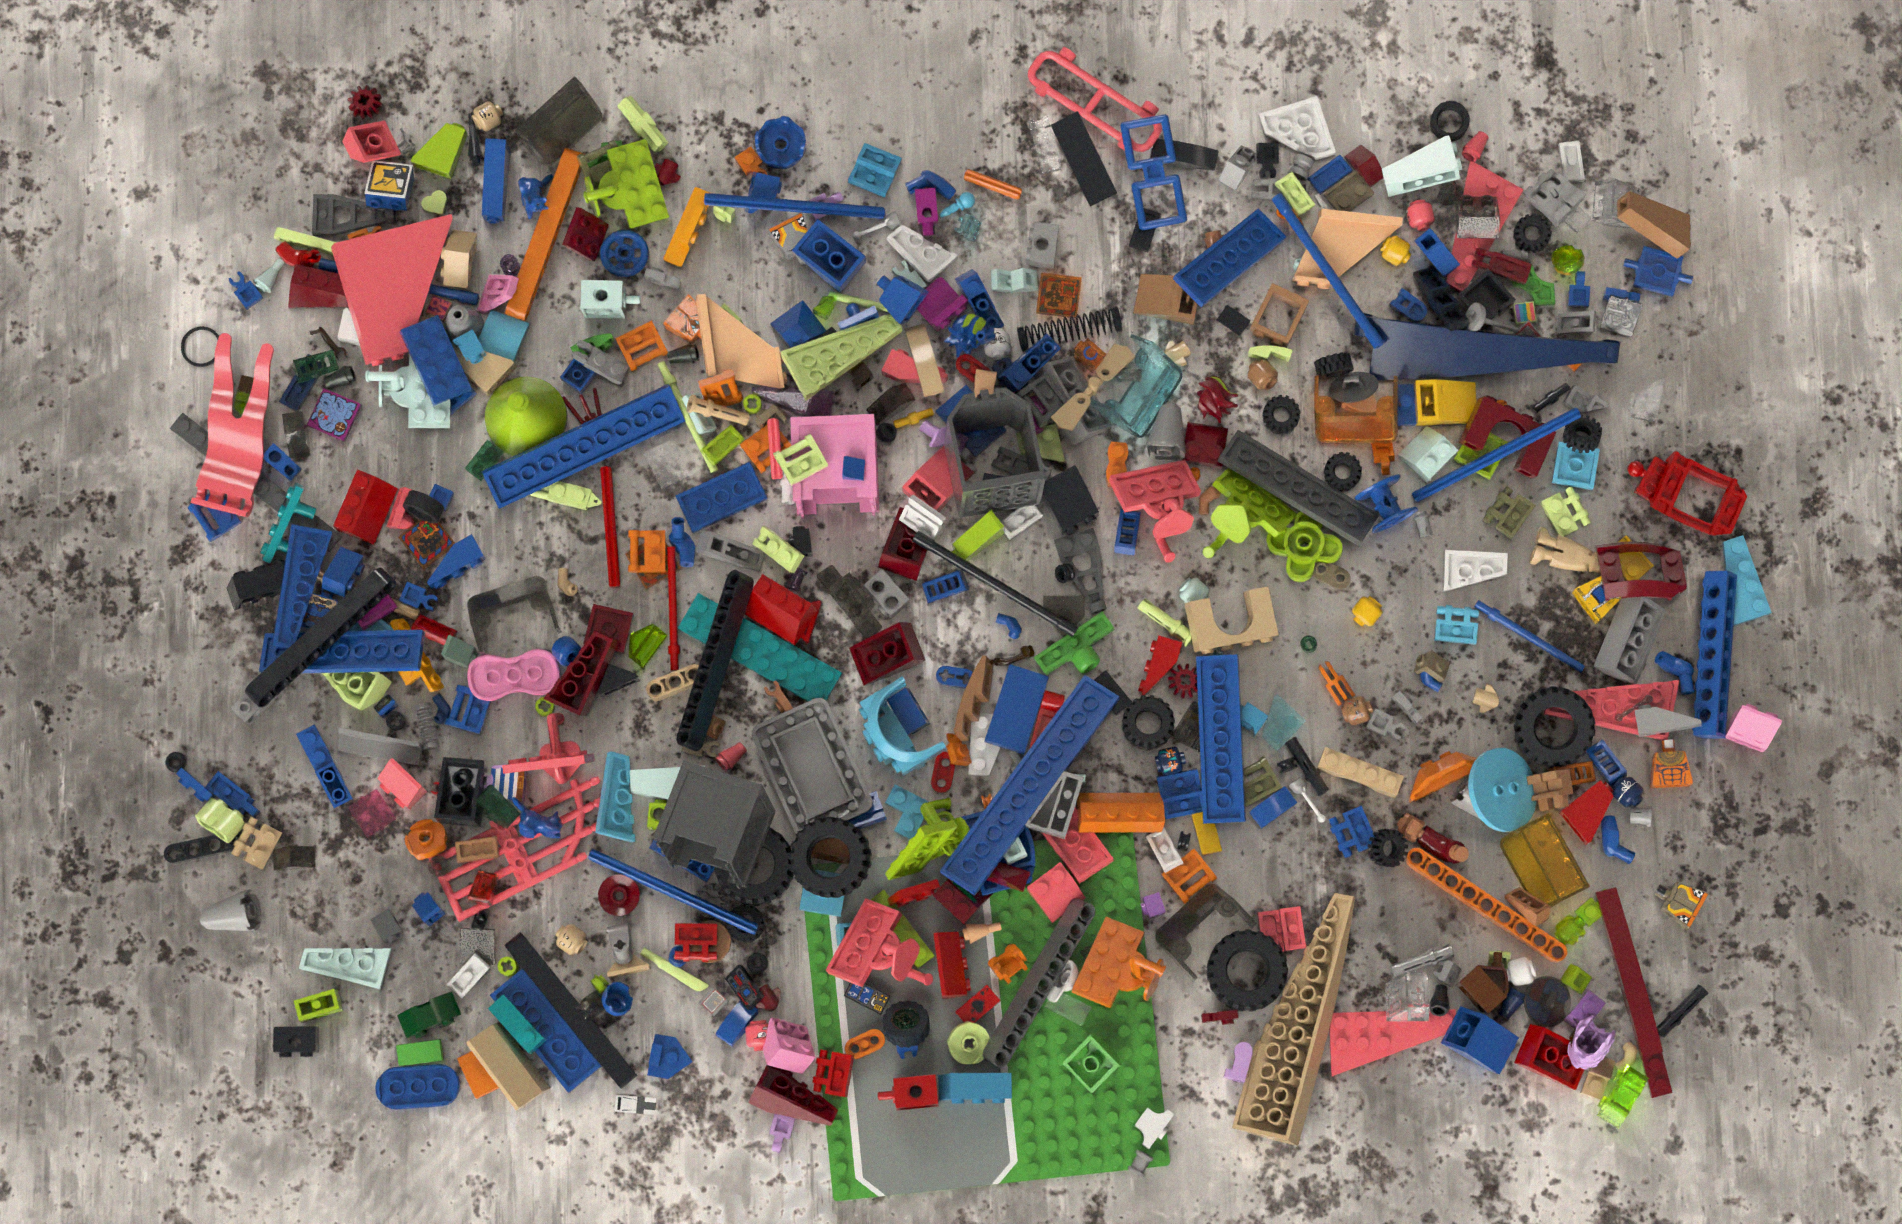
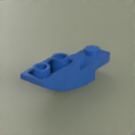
(324, 766)

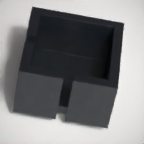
(1488, 292)

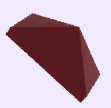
(1009, 876)

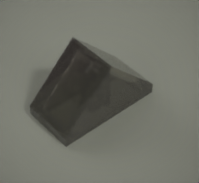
(294, 858)

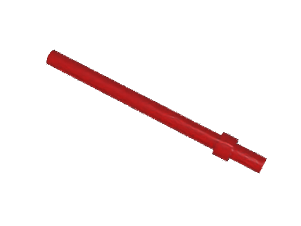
(674, 648)

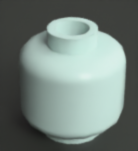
(1193, 590)

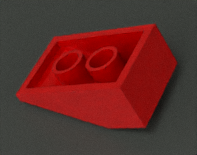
(1547, 1056)

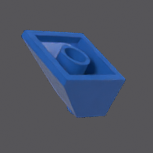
(798, 325)

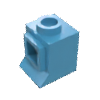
(470, 347)
(1252, 718)

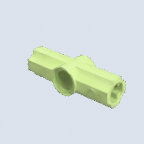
(642, 124)

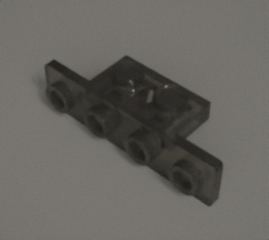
(851, 599)

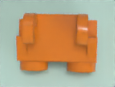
(1008, 963)

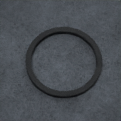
(183, 342)

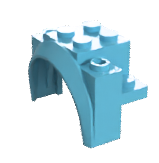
(889, 736)

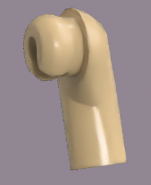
(1629, 1056)

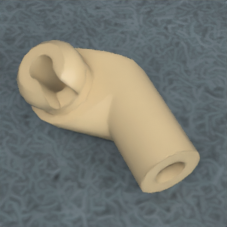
(564, 584)

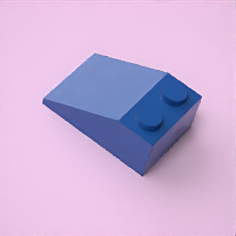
(829, 255)

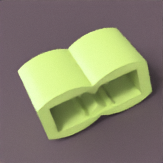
(220, 820)

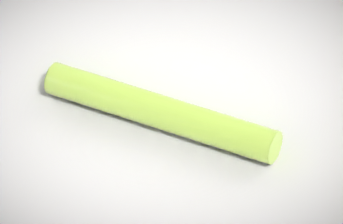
(859, 301)

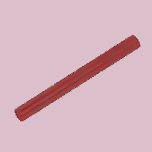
(610, 526)

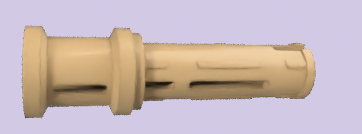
(707, 410)

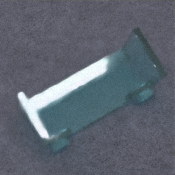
(1143, 399)

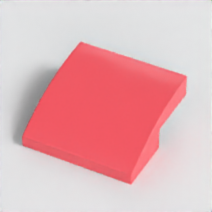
(1284, 927)

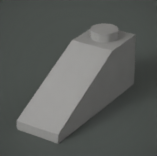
(730, 551)
(1658, 720)

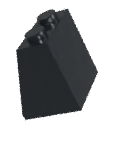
(1069, 501)

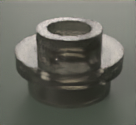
(432, 863)

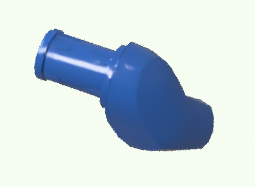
(931, 180)
(682, 542)
(1677, 668)
(1611, 842)

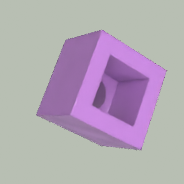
(1152, 905)

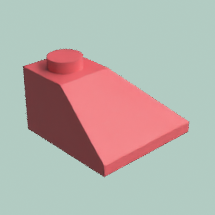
(370, 142)

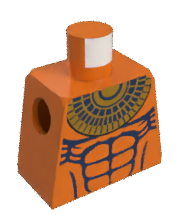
(1670, 768)

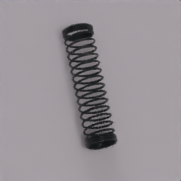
(1022, 335)

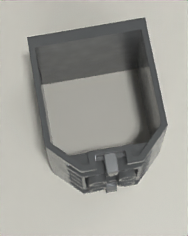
(1001, 493)

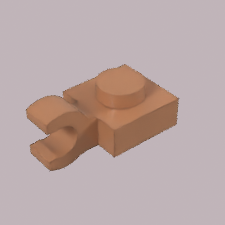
(783, 704)

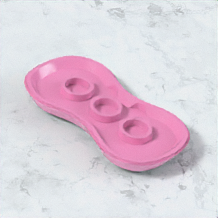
(496, 676)

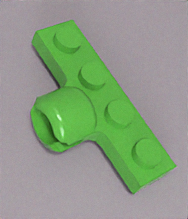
(1076, 648)

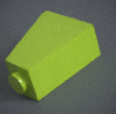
(442, 151)
(978, 536)

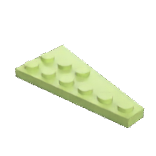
(829, 357)

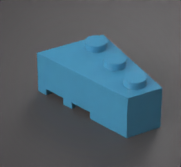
(975, 1087)

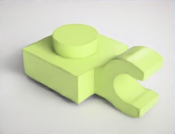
(724, 213)

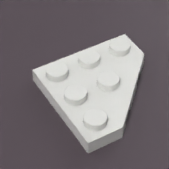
(1300, 128)

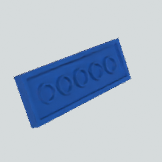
(1229, 257)
(563, 1049)

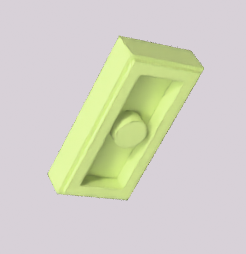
(1295, 194)

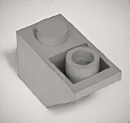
(1238, 167)

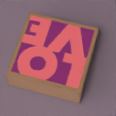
(439, 307)

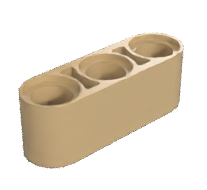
(664, 682)

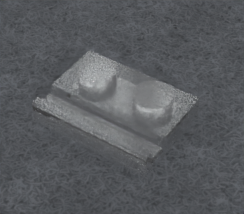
(666, 465)

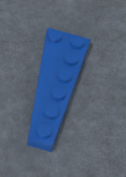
(302, 566)

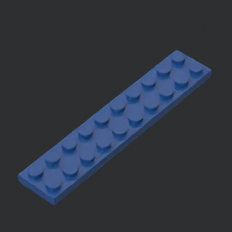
(583, 446)

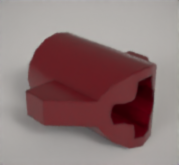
(667, 172)
(770, 1000)

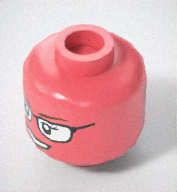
(756, 1034)

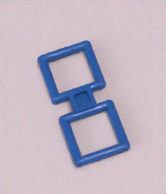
(1153, 172)

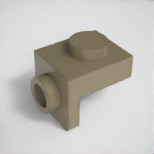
(771, 412)
(1433, 665)

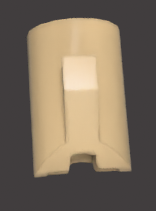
(1177, 352)
(1486, 698)

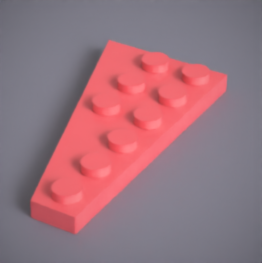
(1477, 184)
(1367, 1036)

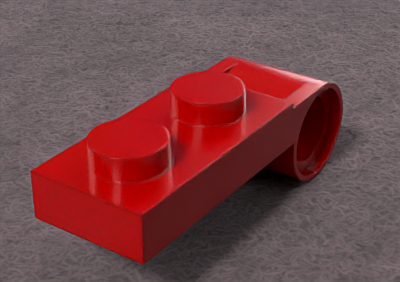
(1049, 707)

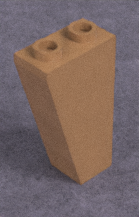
(1657, 222)

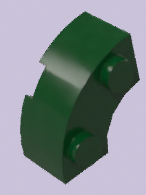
(435, 1012)

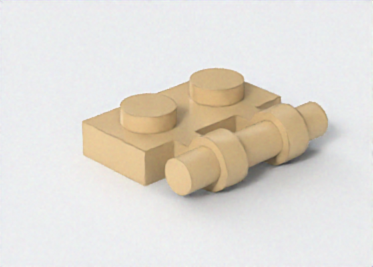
(262, 845)

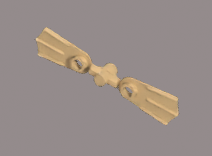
(1072, 411)

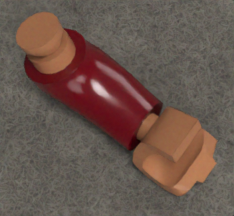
(1432, 841)

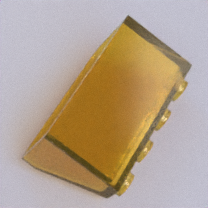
(1543, 861)

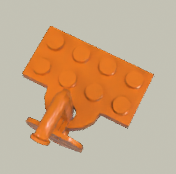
(1117, 965)

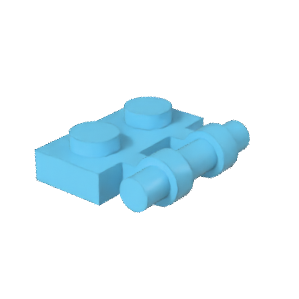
(1456, 631)

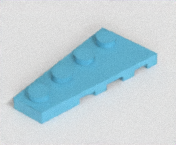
(1750, 597)
(615, 801)

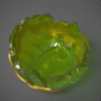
(1567, 259)

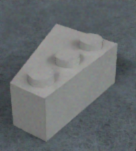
(1057, 807)

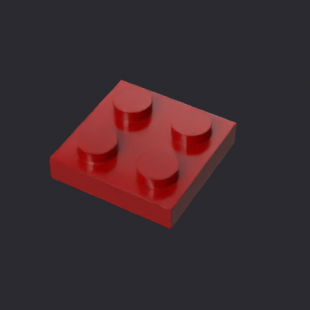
(918, 892)

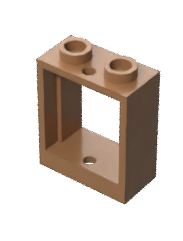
(1286, 297)

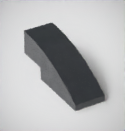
(1188, 155)

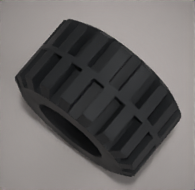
(1153, 705)

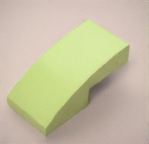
(1263, 352)

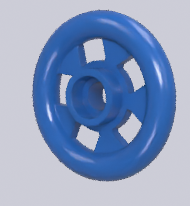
(638, 262)

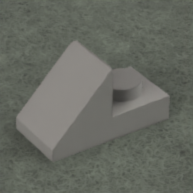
(1576, 323)

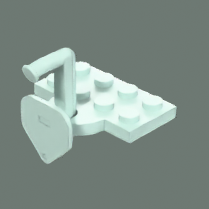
(412, 395)

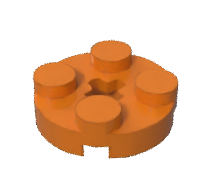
(429, 848)

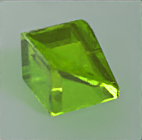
(825, 307)

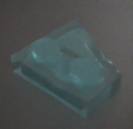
(1281, 723)

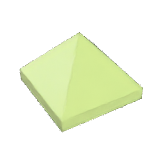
(1505, 957)

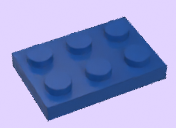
(978, 440)

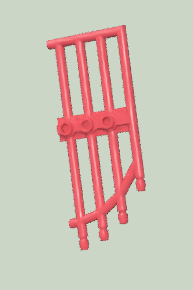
(519, 862)

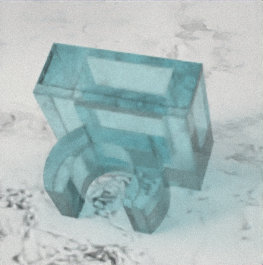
(969, 227)

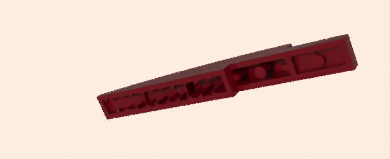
(1634, 992)

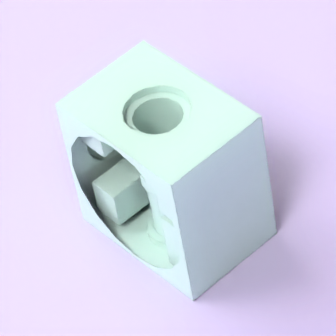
(612, 307)

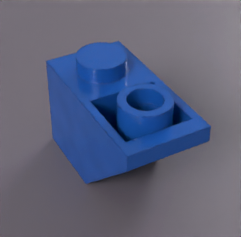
(1437, 252)

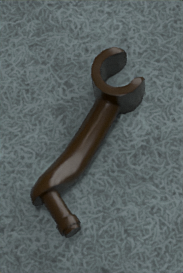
(329, 341)
(1026, 652)

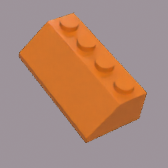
(1120, 812)

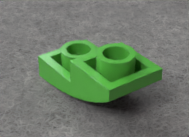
(601, 341)
(419, 1052)

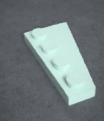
(352, 965)

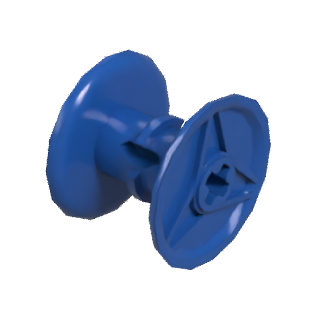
(1386, 503)

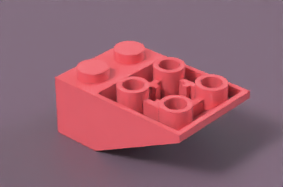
(933, 481)

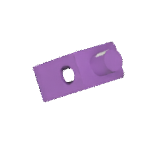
(1587, 1005)

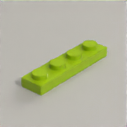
(905, 931)

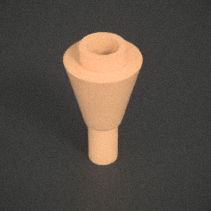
(977, 931)

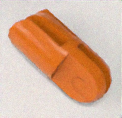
(1335, 682)

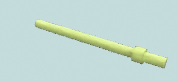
(671, 380)

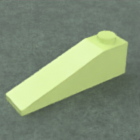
(359, 688)

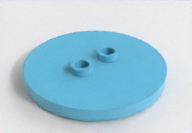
(1501, 789)

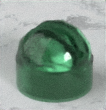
(1313, 642)

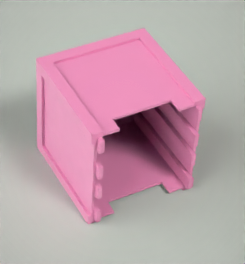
(837, 438)

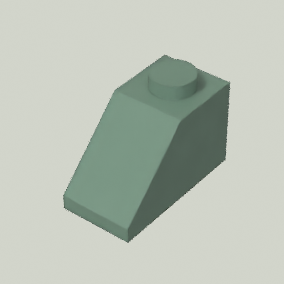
(458, 652)

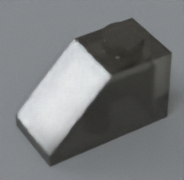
(296, 434)

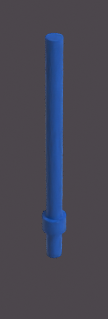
(1494, 614)

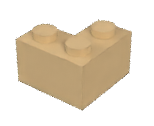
(458, 258)

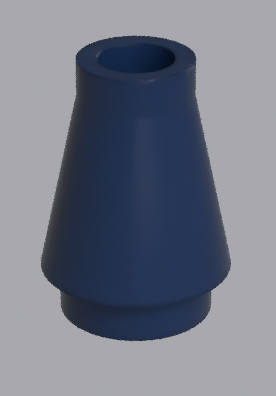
(1511, 1003)

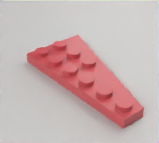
(1613, 700)

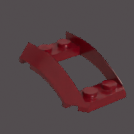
(1613, 579)

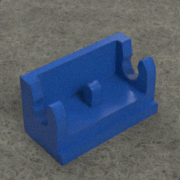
(908, 711)

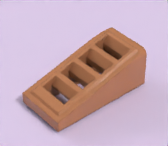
(1529, 906)

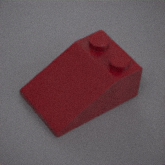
(900, 552)
(887, 653)

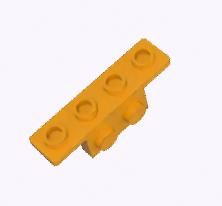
(687, 229)
(426, 671)

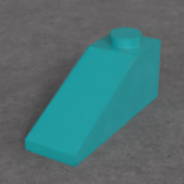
(517, 1024)

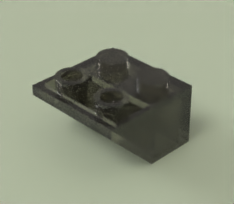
(1477, 217)

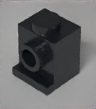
(801, 540)

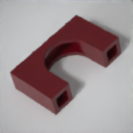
(1487, 414)

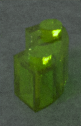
(1621, 1097)

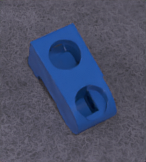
(281, 462)

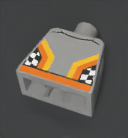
(788, 234)

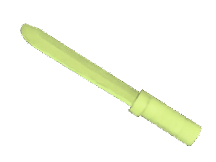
(685, 977)

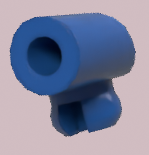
(985, 336)

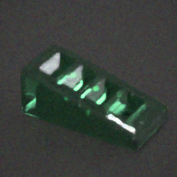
(302, 377)

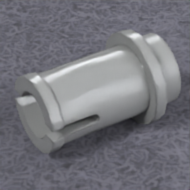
(1518, 254)
(1423, 524)

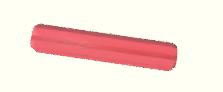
(774, 445)

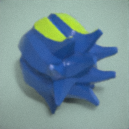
(964, 333)

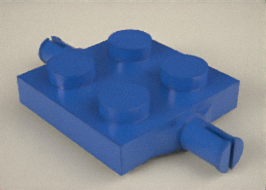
(1658, 271)

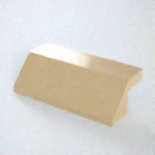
(508, 1065)

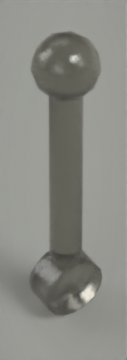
(1648, 699)

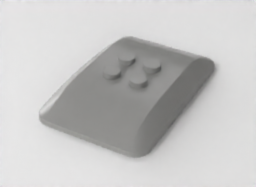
(811, 765)

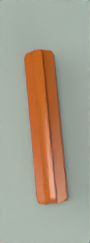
(992, 184)

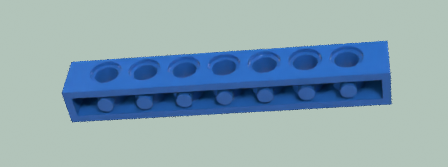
(1721, 662)

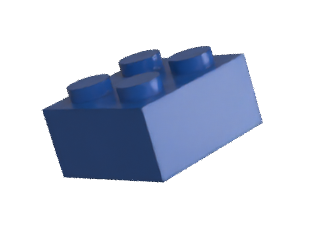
(577, 376)

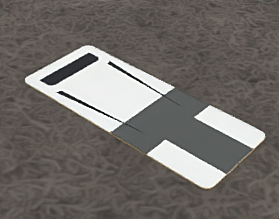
(635, 1104)

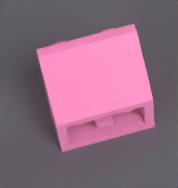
(788, 1046)

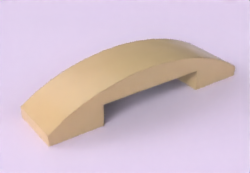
(924, 360)

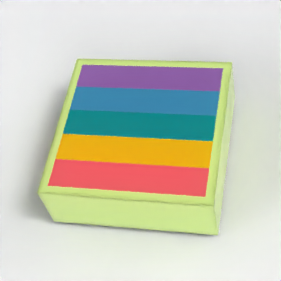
(1523, 312)

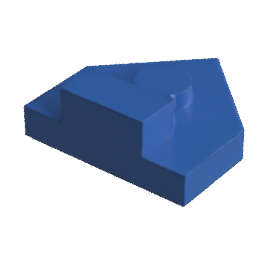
(667, 1057)

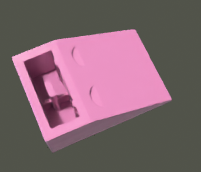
(1752, 727)

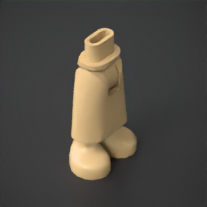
(1565, 553)

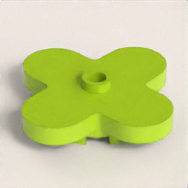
(1302, 560)

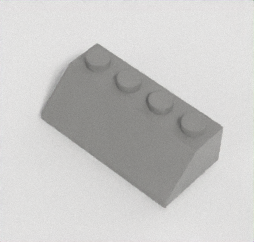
(1070, 380)
(1630, 639)

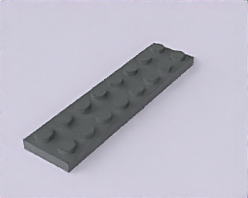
(1298, 487)

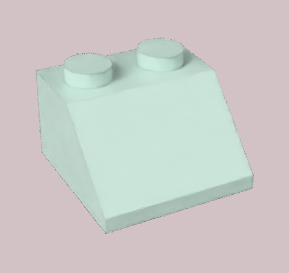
(1428, 453)

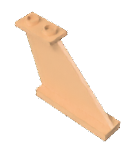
(1343, 241)
(736, 347)

